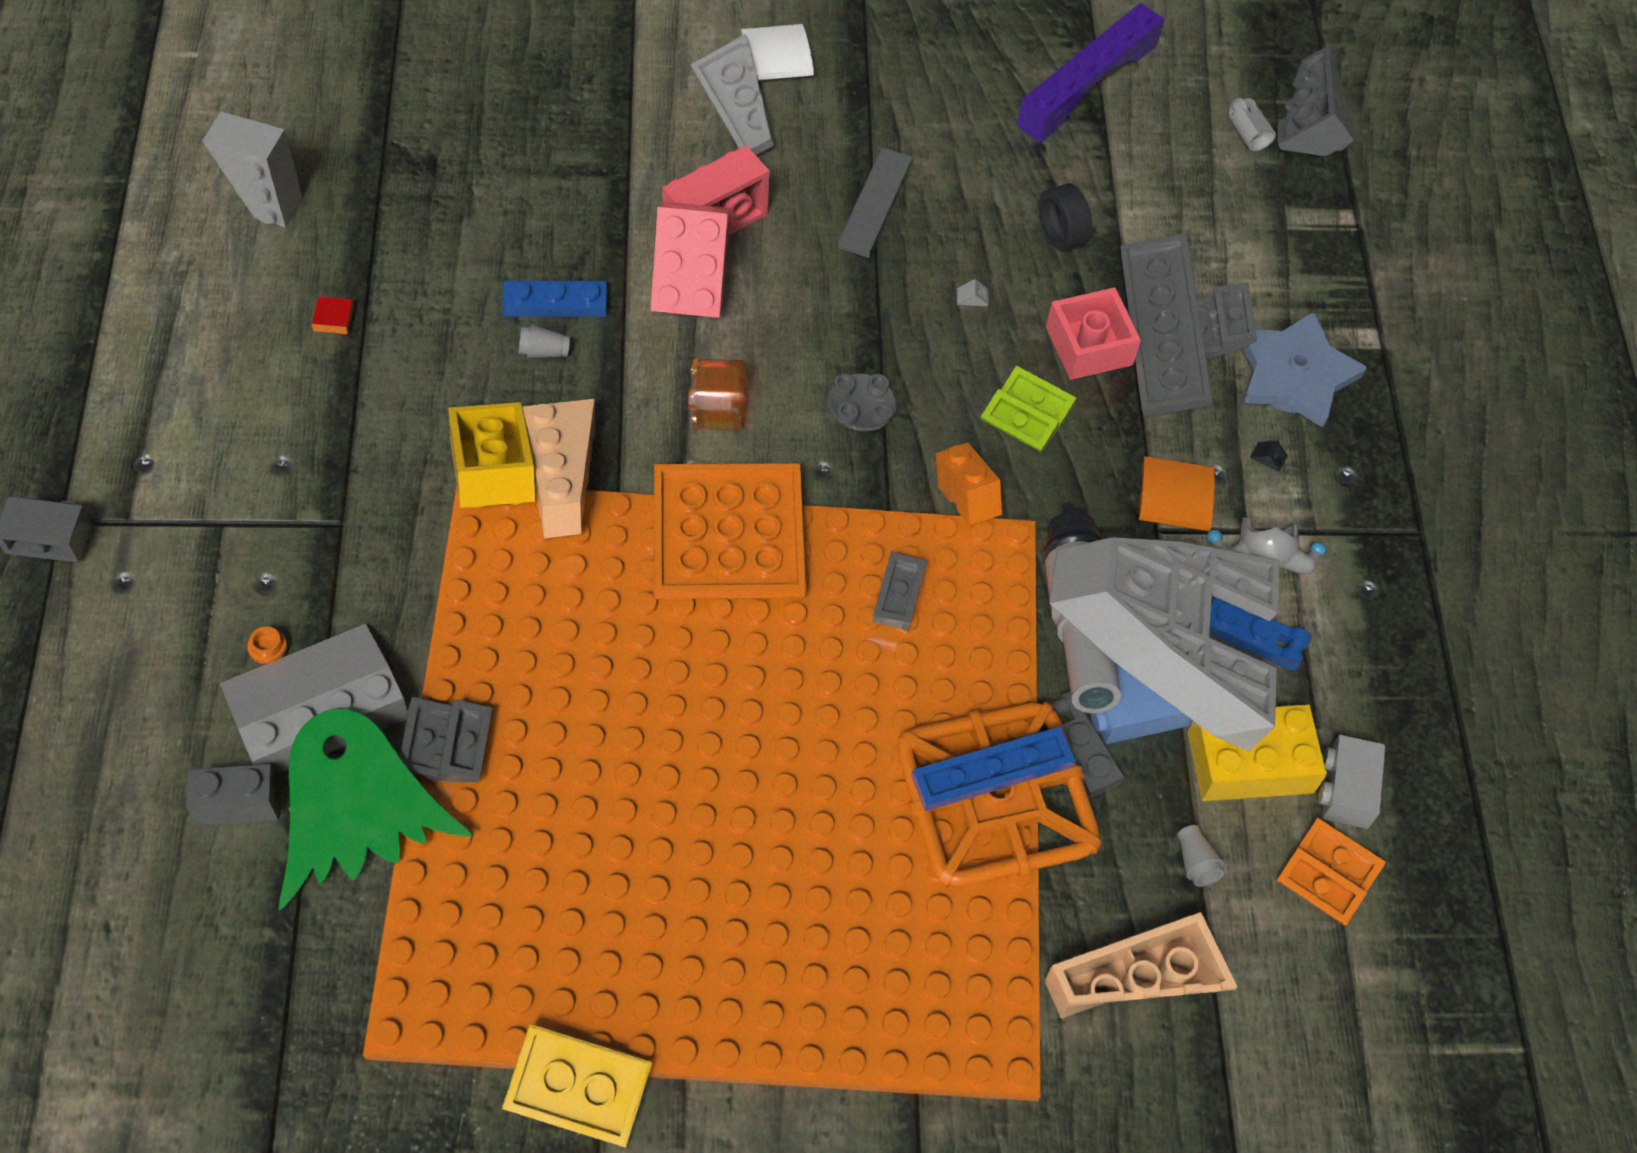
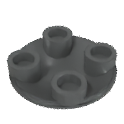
(862, 401)

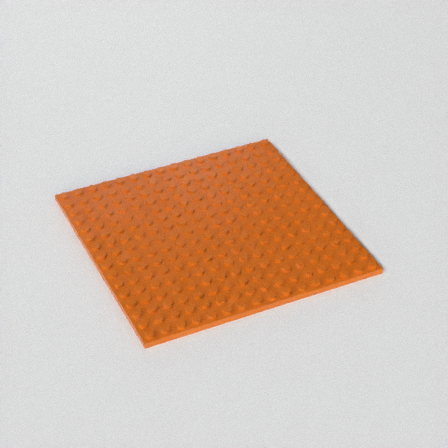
(710, 815)

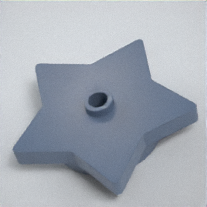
(1298, 370)

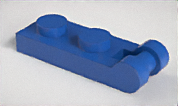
(1258, 634)

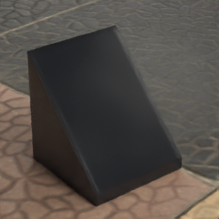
(1269, 454)

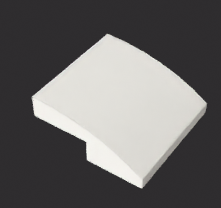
(780, 51)

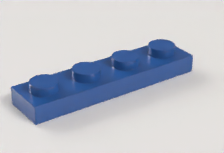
(992, 768)

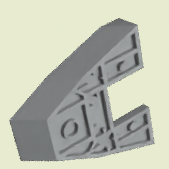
(1152, 617)

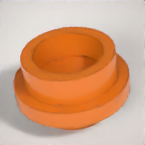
(266, 645)

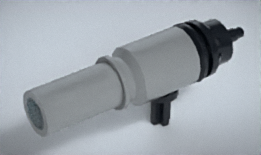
(1090, 671)

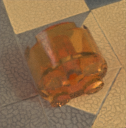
(719, 394)

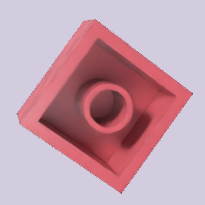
(1092, 333)

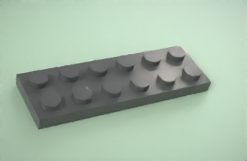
(1167, 319)

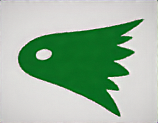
(352, 801)

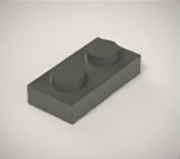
(899, 591)

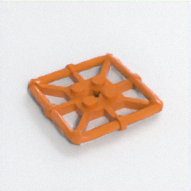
(988, 814)

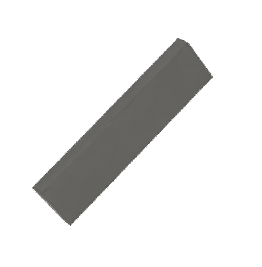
(875, 202)

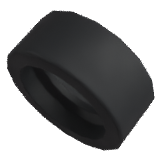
(1065, 216)

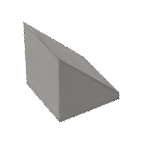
(972, 294)

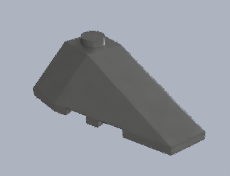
(1318, 112)

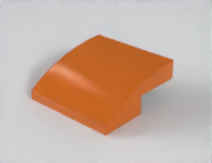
(1176, 493)
(1331, 871)

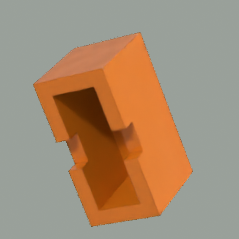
(969, 483)

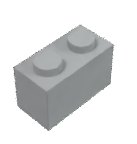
(1352, 781)

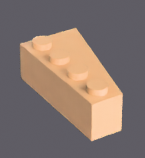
(561, 456)

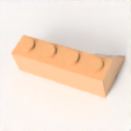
(1153, 964)

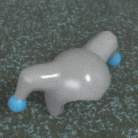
(1273, 545)

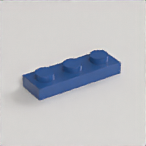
(555, 298)

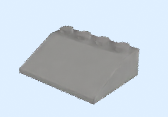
(284, 695)

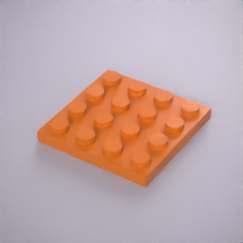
(728, 531)

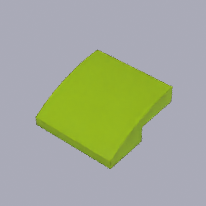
(1029, 409)

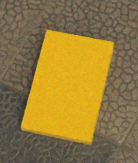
(577, 1085)

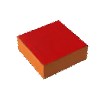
(332, 315)

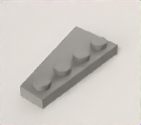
(735, 93)

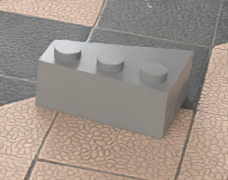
(257, 165)

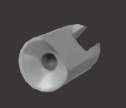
(1250, 123)

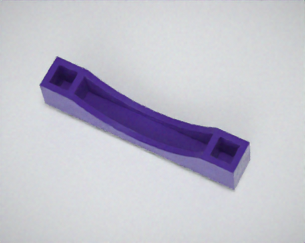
(1057, 96)

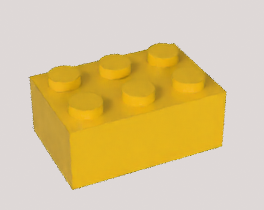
(491, 455)
(1279, 765)

